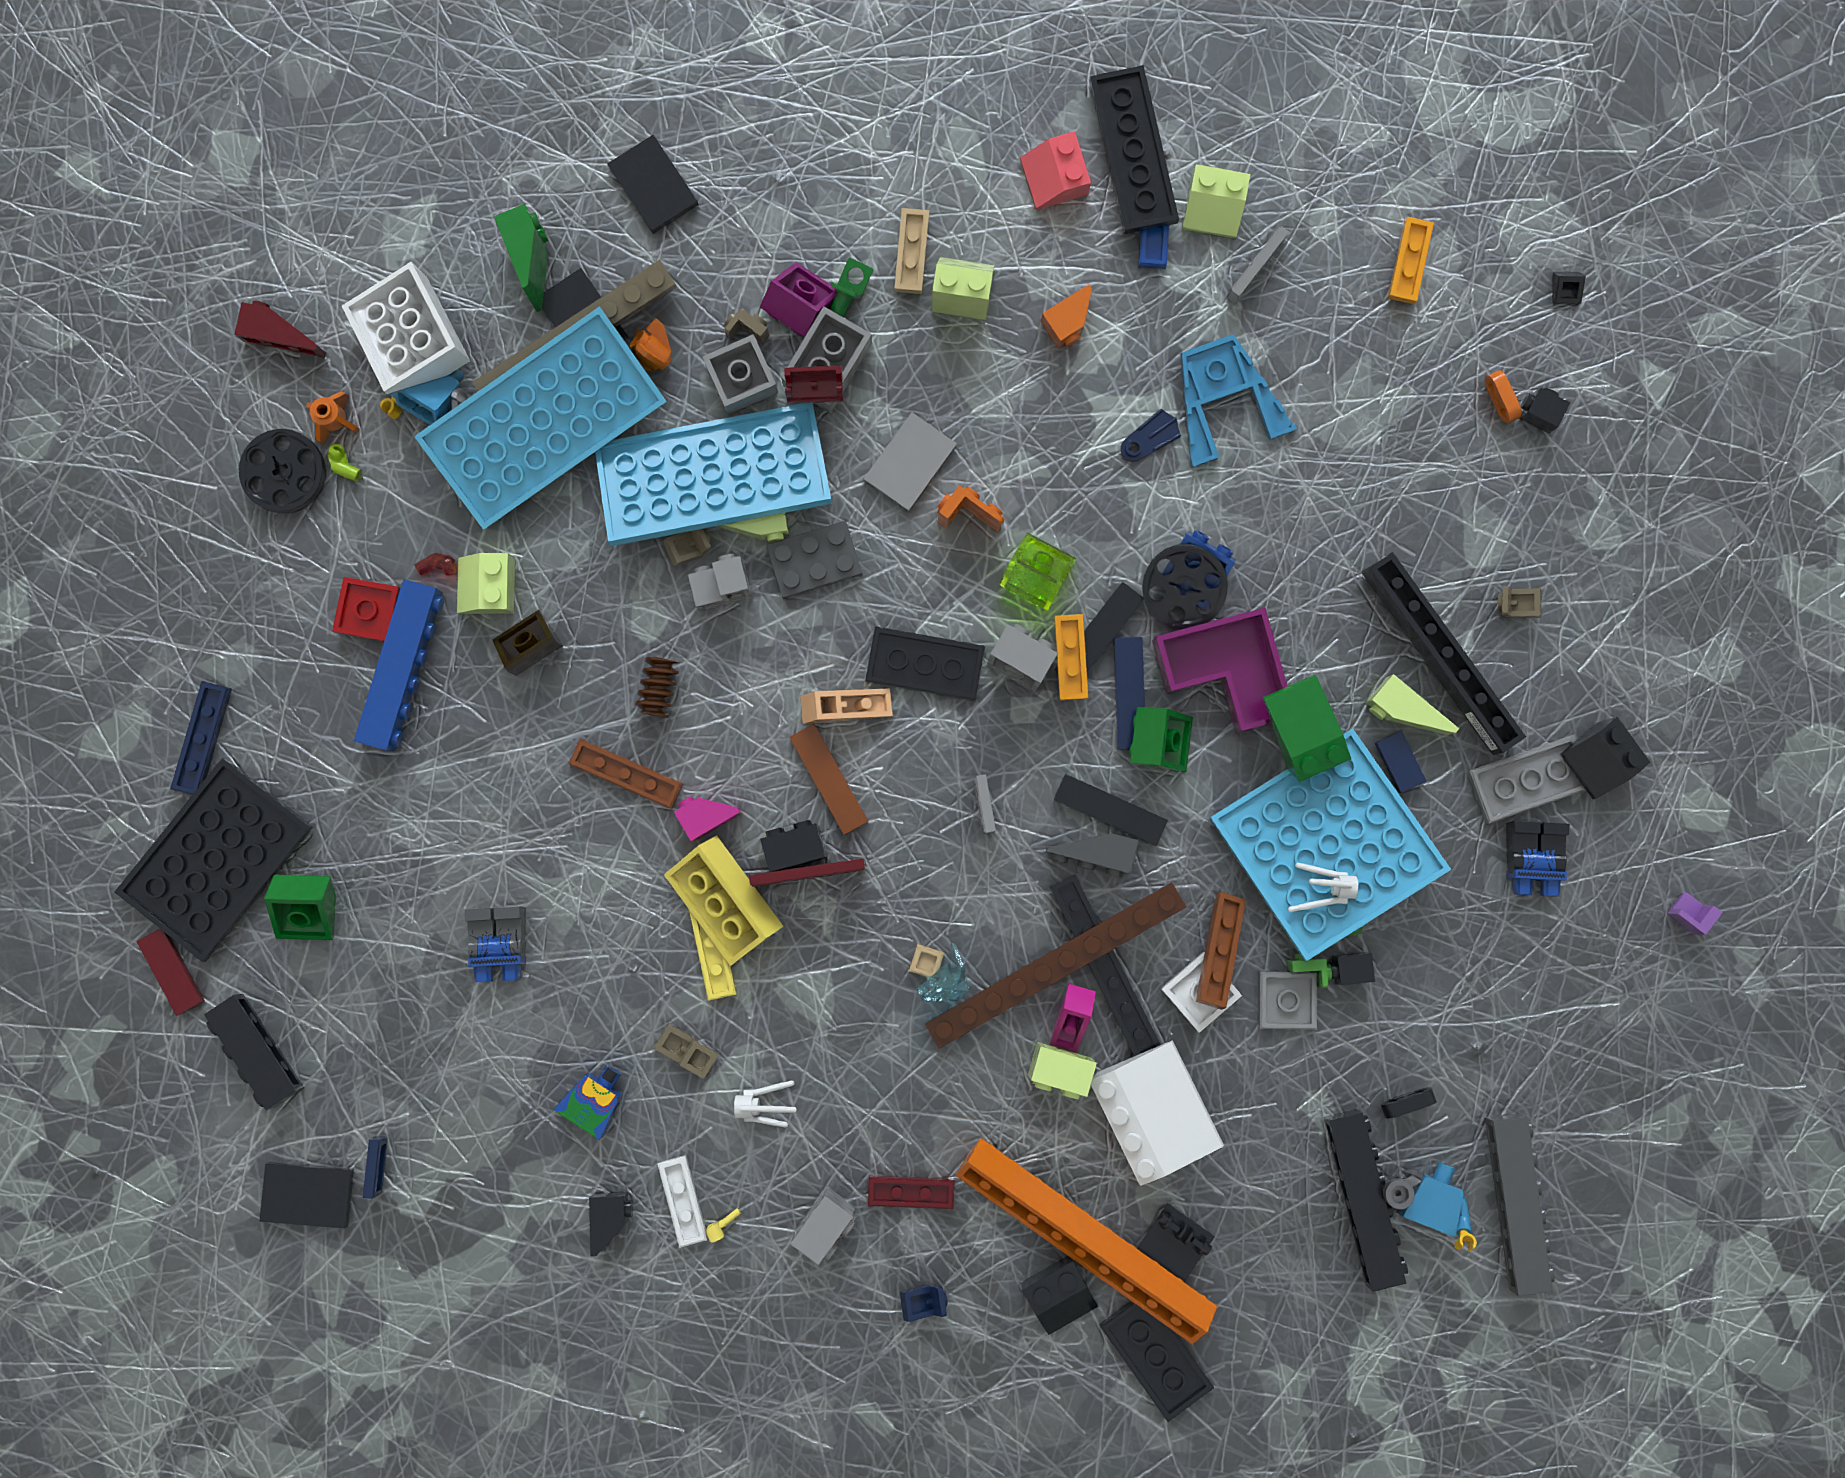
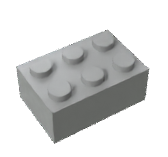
(832, 343)
(1022, 656)

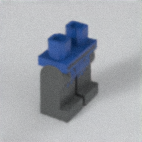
(496, 939)

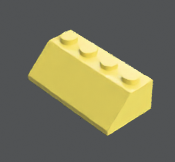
(735, 913)

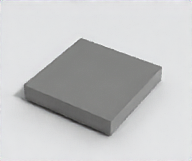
(984, 804)
(1287, 1000)

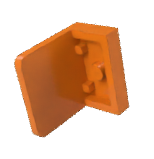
(968, 499)

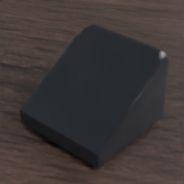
(1567, 287)

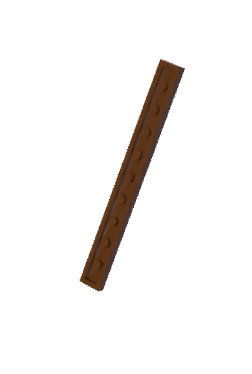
(1055, 965)

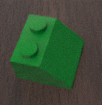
(1161, 739)
(301, 907)

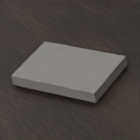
(910, 462)

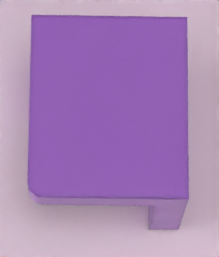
(1693, 914)

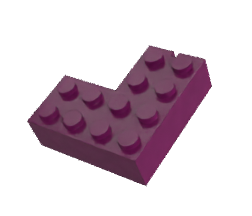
(1232, 650)

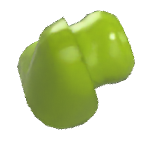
(340, 465)

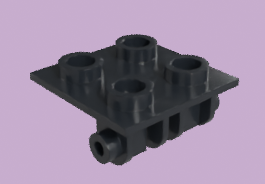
(1176, 1242)

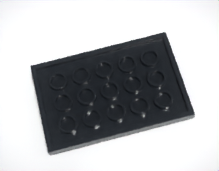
(213, 859)

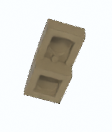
(686, 1050)

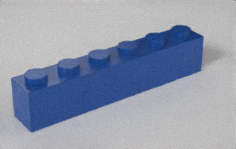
(399, 666)

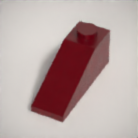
(264, 327)

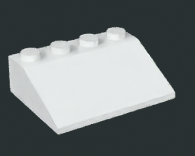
(405, 331)
(1156, 1112)

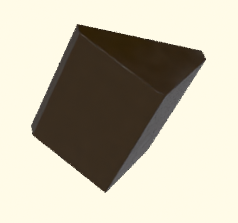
(526, 643)

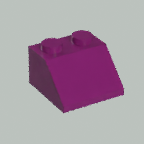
(797, 298)

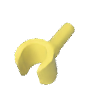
(714, 1230)

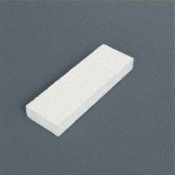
(682, 1201)

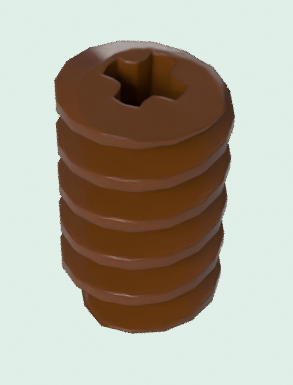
(656, 686)

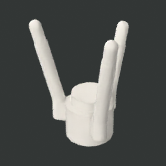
(1341, 885)
(747, 1106)

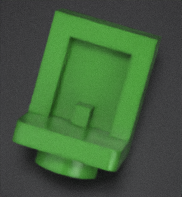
(1320, 965)

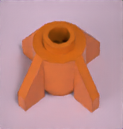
(652, 348)
(329, 415)

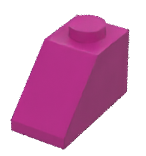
(703, 816)
(1073, 1017)

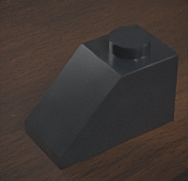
(607, 1217)

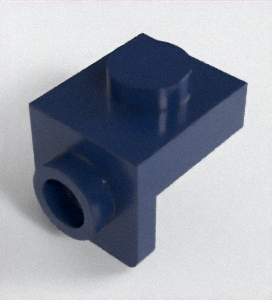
(923, 1302)

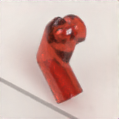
(438, 561)

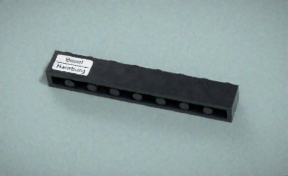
(1443, 655)

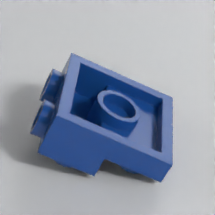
(1194, 560)

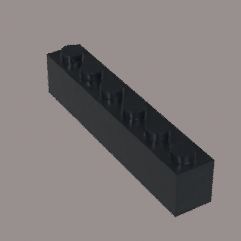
(1364, 1200)

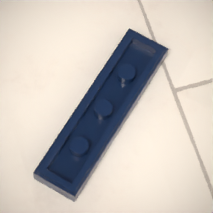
(1128, 686)
(201, 737)

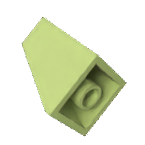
(962, 288)

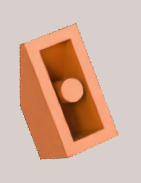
(1067, 319)

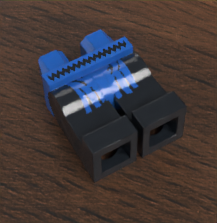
(1537, 854)

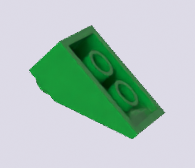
(527, 249)
(1306, 729)

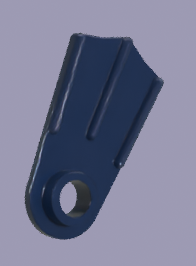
(1151, 436)

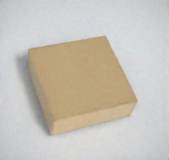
(926, 961)

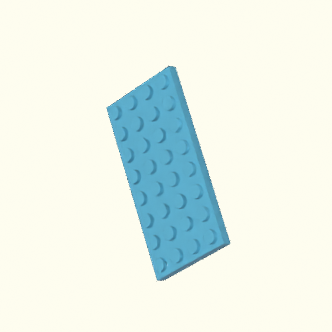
(540, 418)
(712, 474)

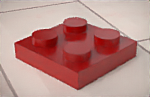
(365, 609)

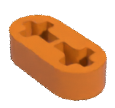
(1503, 396)

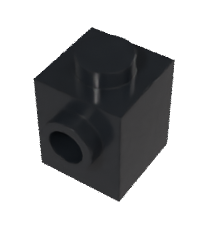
(1544, 409)

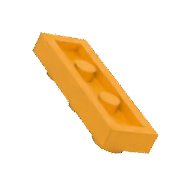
(1410, 260)
(1071, 657)

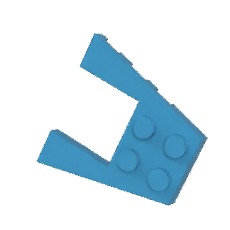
(1218, 372)

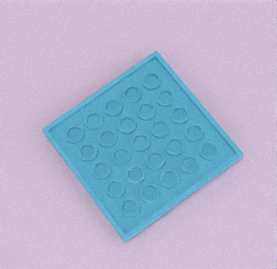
(1334, 821)

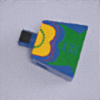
(592, 1102)

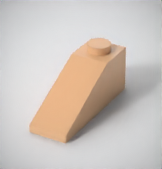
(845, 705)

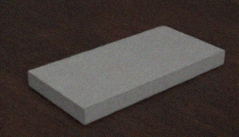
(1524, 781)

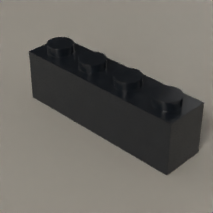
(253, 1051)

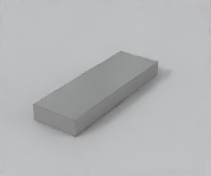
(1257, 264)

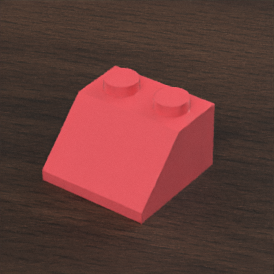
(1056, 171)

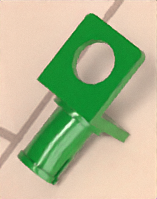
(846, 290)

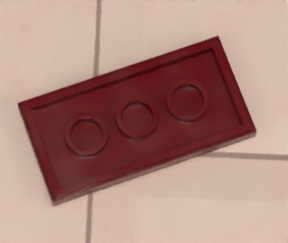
(807, 872)

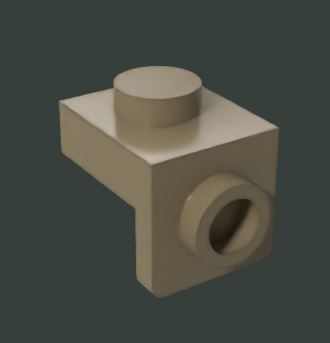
(751, 324)
(687, 546)
(1520, 602)

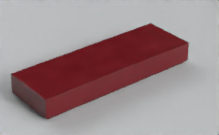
(170, 971)
(911, 1192)

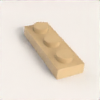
(911, 251)

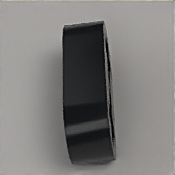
(1408, 1102)

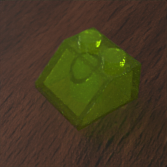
(1037, 571)

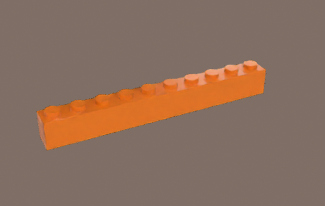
(1087, 1241)

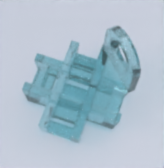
(946, 983)

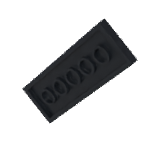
(1134, 149)

